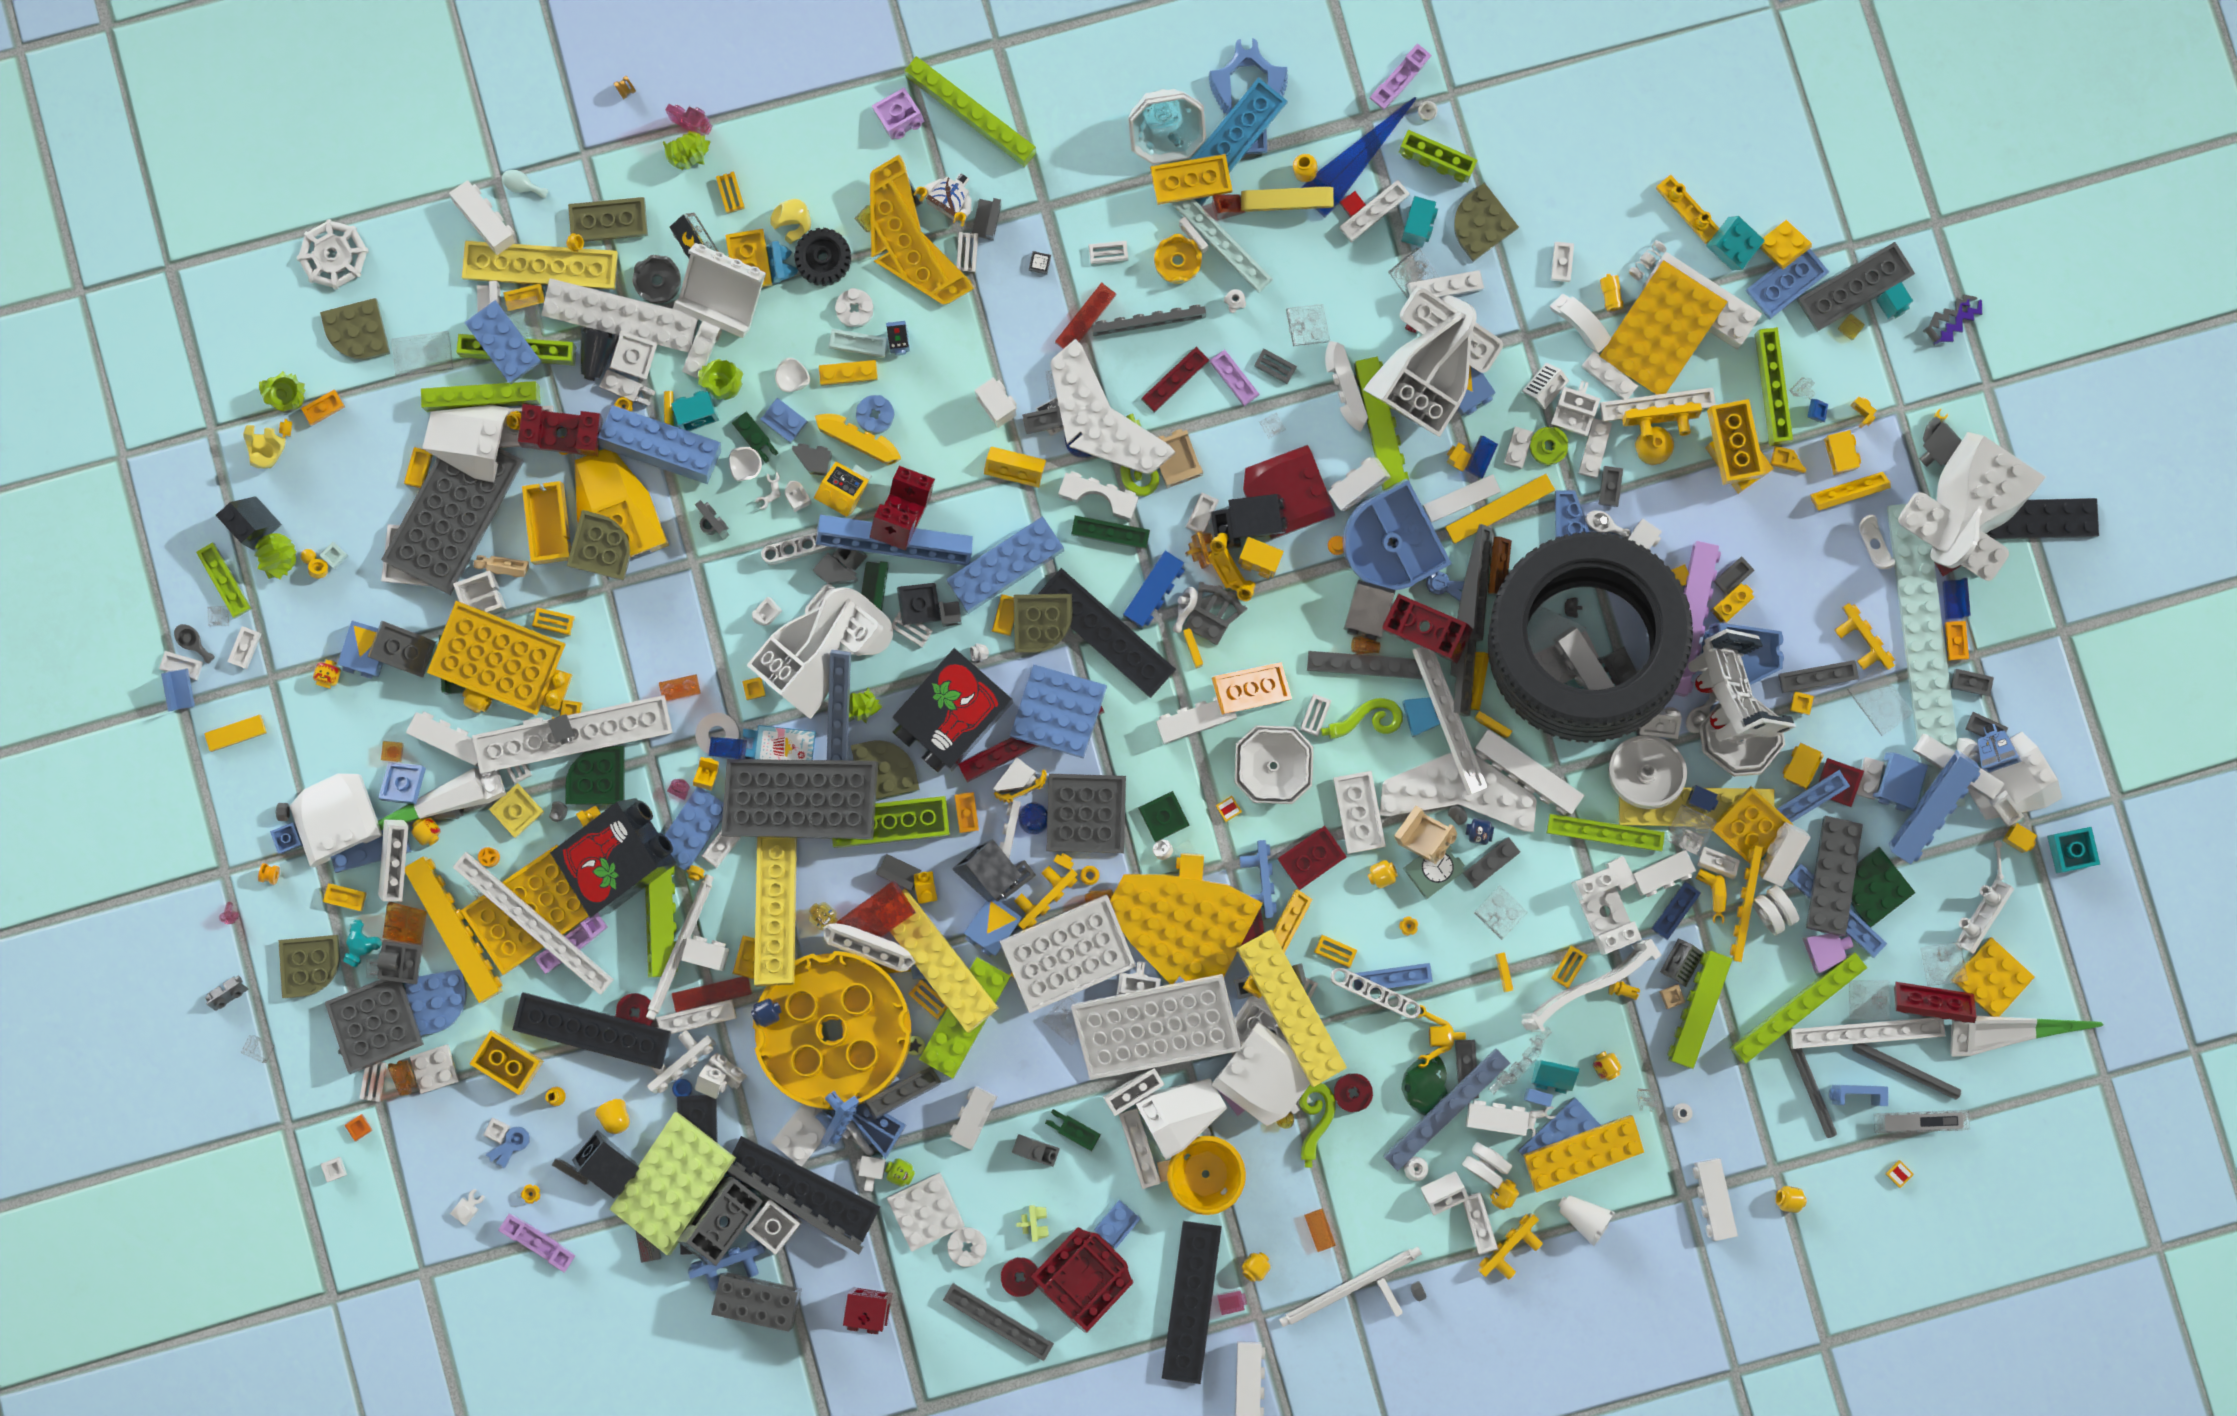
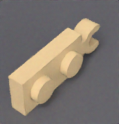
(502, 565)

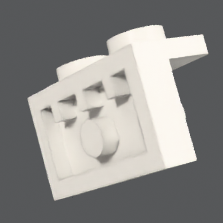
(1665, 724)

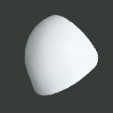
(791, 375)
(744, 463)

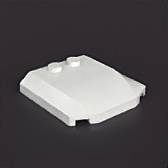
(334, 817)
(1263, 1076)

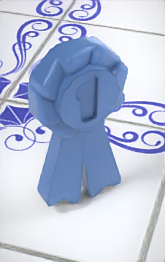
(1439, 583)
(516, 1140)

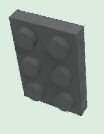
(402, 649)

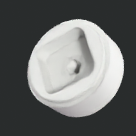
(1427, 110)
(1162, 849)

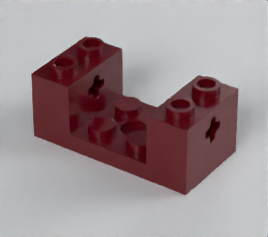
(540, 428)
(900, 515)
(1445, 636)
(864, 1304)

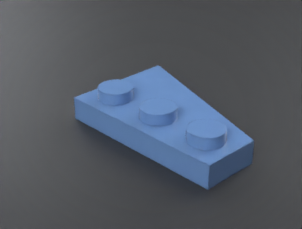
(1568, 514)

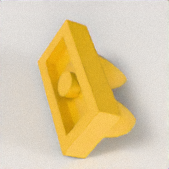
(557, 690)

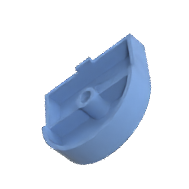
(1399, 516)

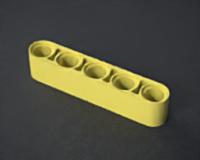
(1287, 199)

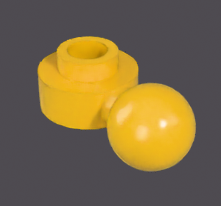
(309, 557)

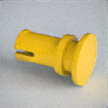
(1623, 989)
(555, 1096)

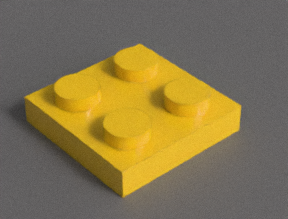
(1785, 244)

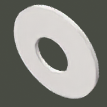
(710, 721)

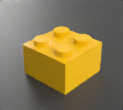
(1260, 558)

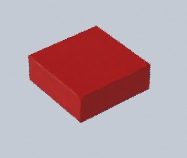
(1352, 204)

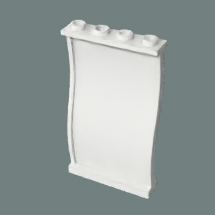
(1643, 951)

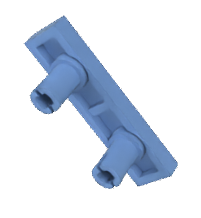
(1261, 861)
(836, 1125)
(733, 1256)

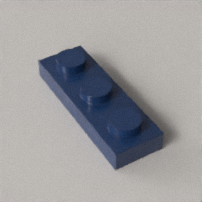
(1675, 910)

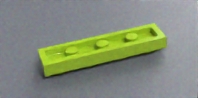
(223, 580)

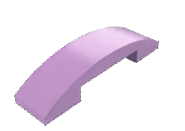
(1401, 77)
(580, 937)
(537, 1242)

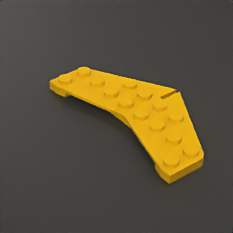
(898, 230)

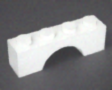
(1075, 488)

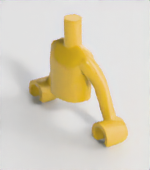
(1439, 1036)

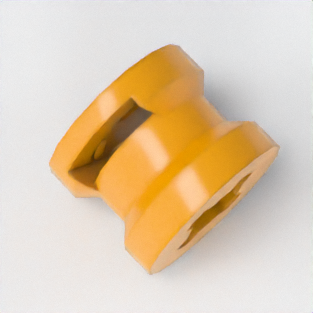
(485, 857)
(268, 873)

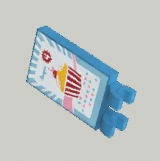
(780, 743)

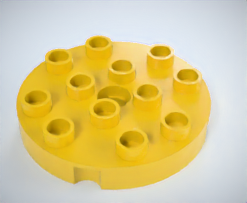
(873, 1034)

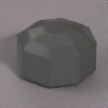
(282, 811)
(1418, 1291)

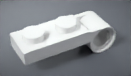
(701, 348)

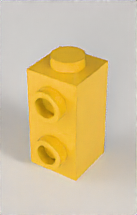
(1732, 603)

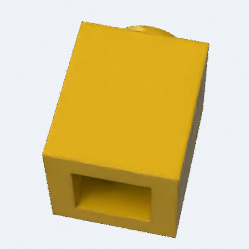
(2020, 838)

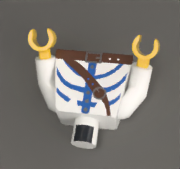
(948, 197)

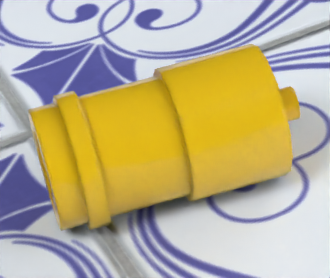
(1612, 292)

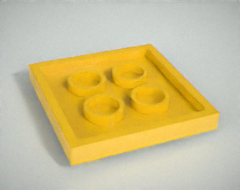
(1749, 823)
(1994, 978)

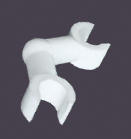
(772, 496)
(1533, 1115)

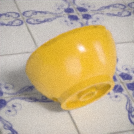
(1204, 1194)

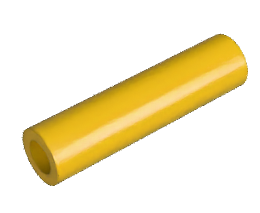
(668, 410)

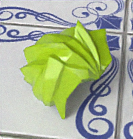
(687, 150)
(721, 379)
(283, 391)
(275, 555)
(863, 706)

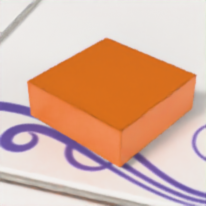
(358, 1127)

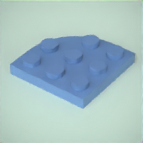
(437, 1000)

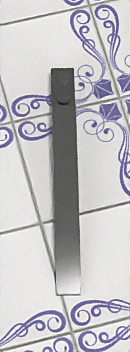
(1472, 611)

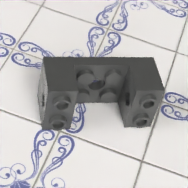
(708, 1238)

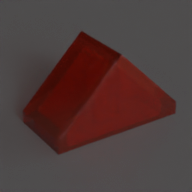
(1226, 205)

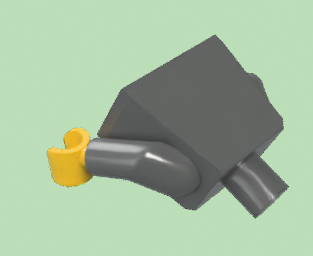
(1939, 441)

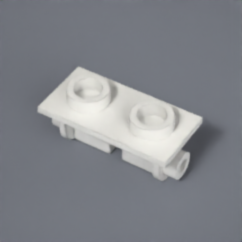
(734, 1074)

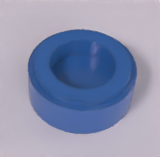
(682, 1087)

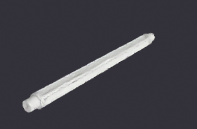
(678, 950)
(1350, 1286)

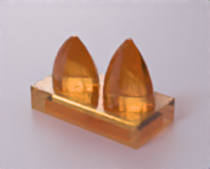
(680, 687)

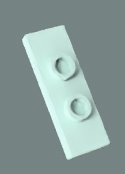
(858, 343)

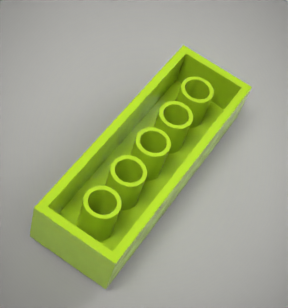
(905, 822)
(950, 1040)

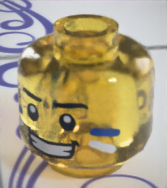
(822, 915)

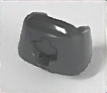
(1571, 607)
(558, 811)
(1458, 814)

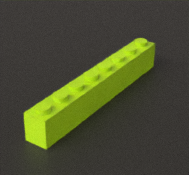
(970, 111)
(1381, 424)
(1798, 1008)

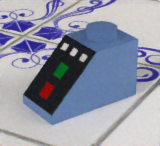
(898, 337)

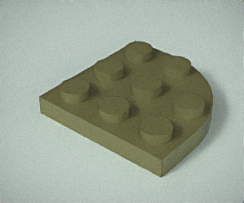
(1481, 222)
(356, 330)
(600, 547)
(1041, 620)
(895, 768)
(308, 964)

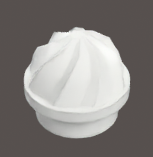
(979, 652)

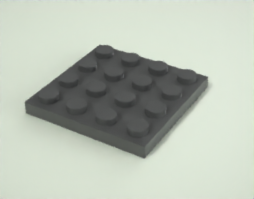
(1086, 813)
(373, 1024)

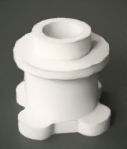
(1234, 305)

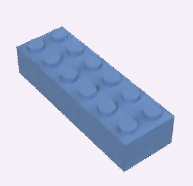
(659, 444)
(1005, 565)
(1934, 807)

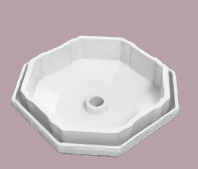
(1278, 745)
(1743, 757)

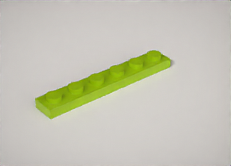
(1605, 832)

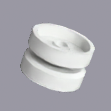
(1775, 910)
(1487, 1164)

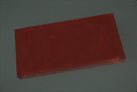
(880, 912)

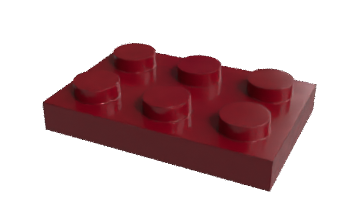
(1311, 857)

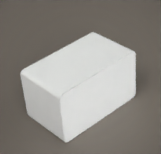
(1622, 872)

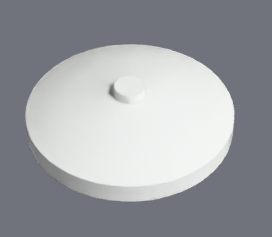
(1647, 772)

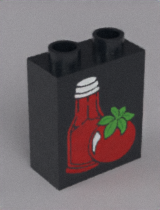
(951, 711)
(614, 857)

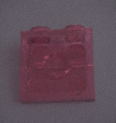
(690, 120)

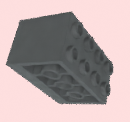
(756, 1301)

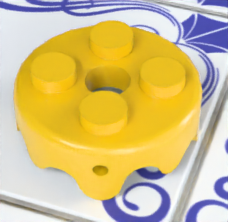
(1177, 246)

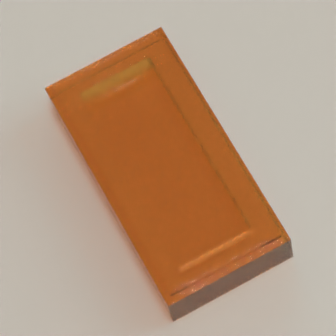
(1319, 1230)

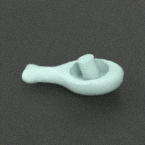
(519, 182)

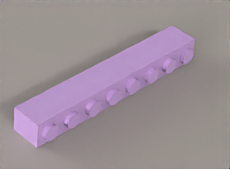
(1698, 592)

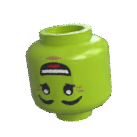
(899, 1172)

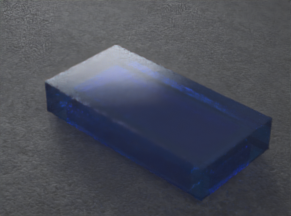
(1481, 457)
(727, 748)

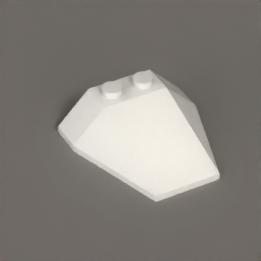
(467, 438)
(2028, 783)

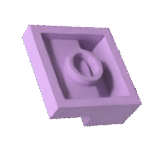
(898, 114)

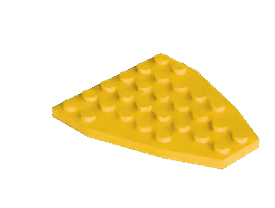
(1183, 923)

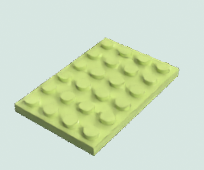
(672, 1183)

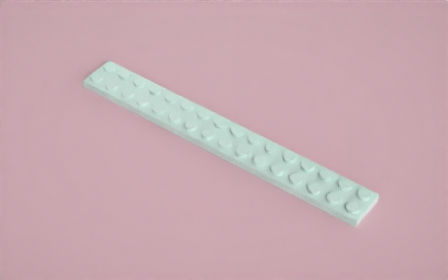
(1923, 640)

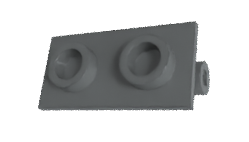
(233, 989)

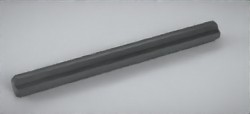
(1907, 1070)
(1812, 1089)

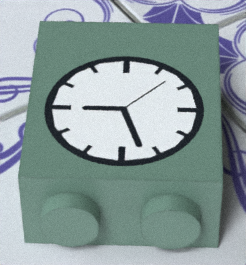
(1432, 877)

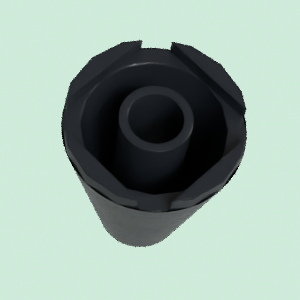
(595, 351)

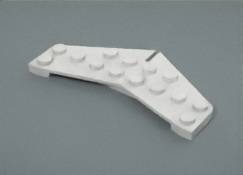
(1103, 429)
(1441, 785)

